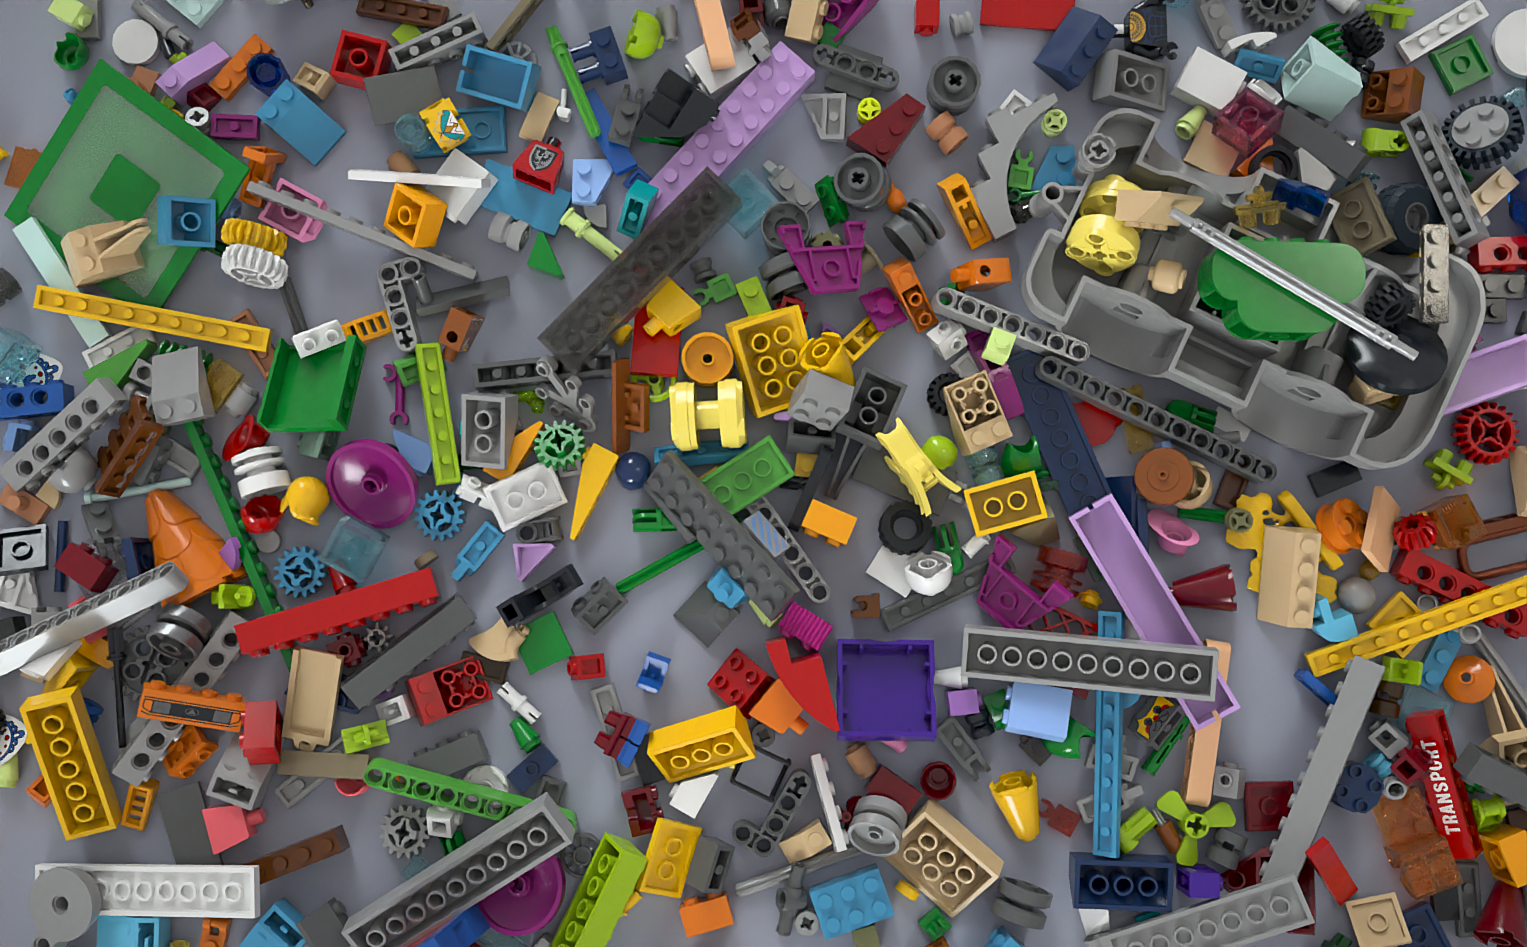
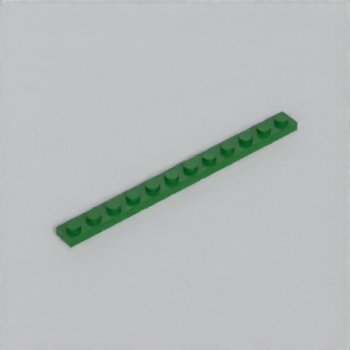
(230, 509)

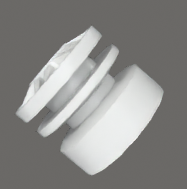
(261, 472)

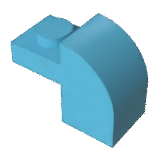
(1333, 625)

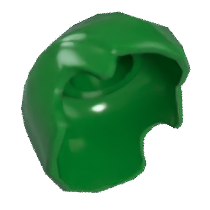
(71, 52)

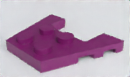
(827, 267)
(1008, 597)

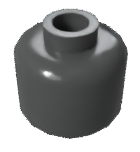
(776, 13)

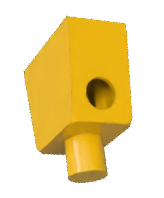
(671, 311)

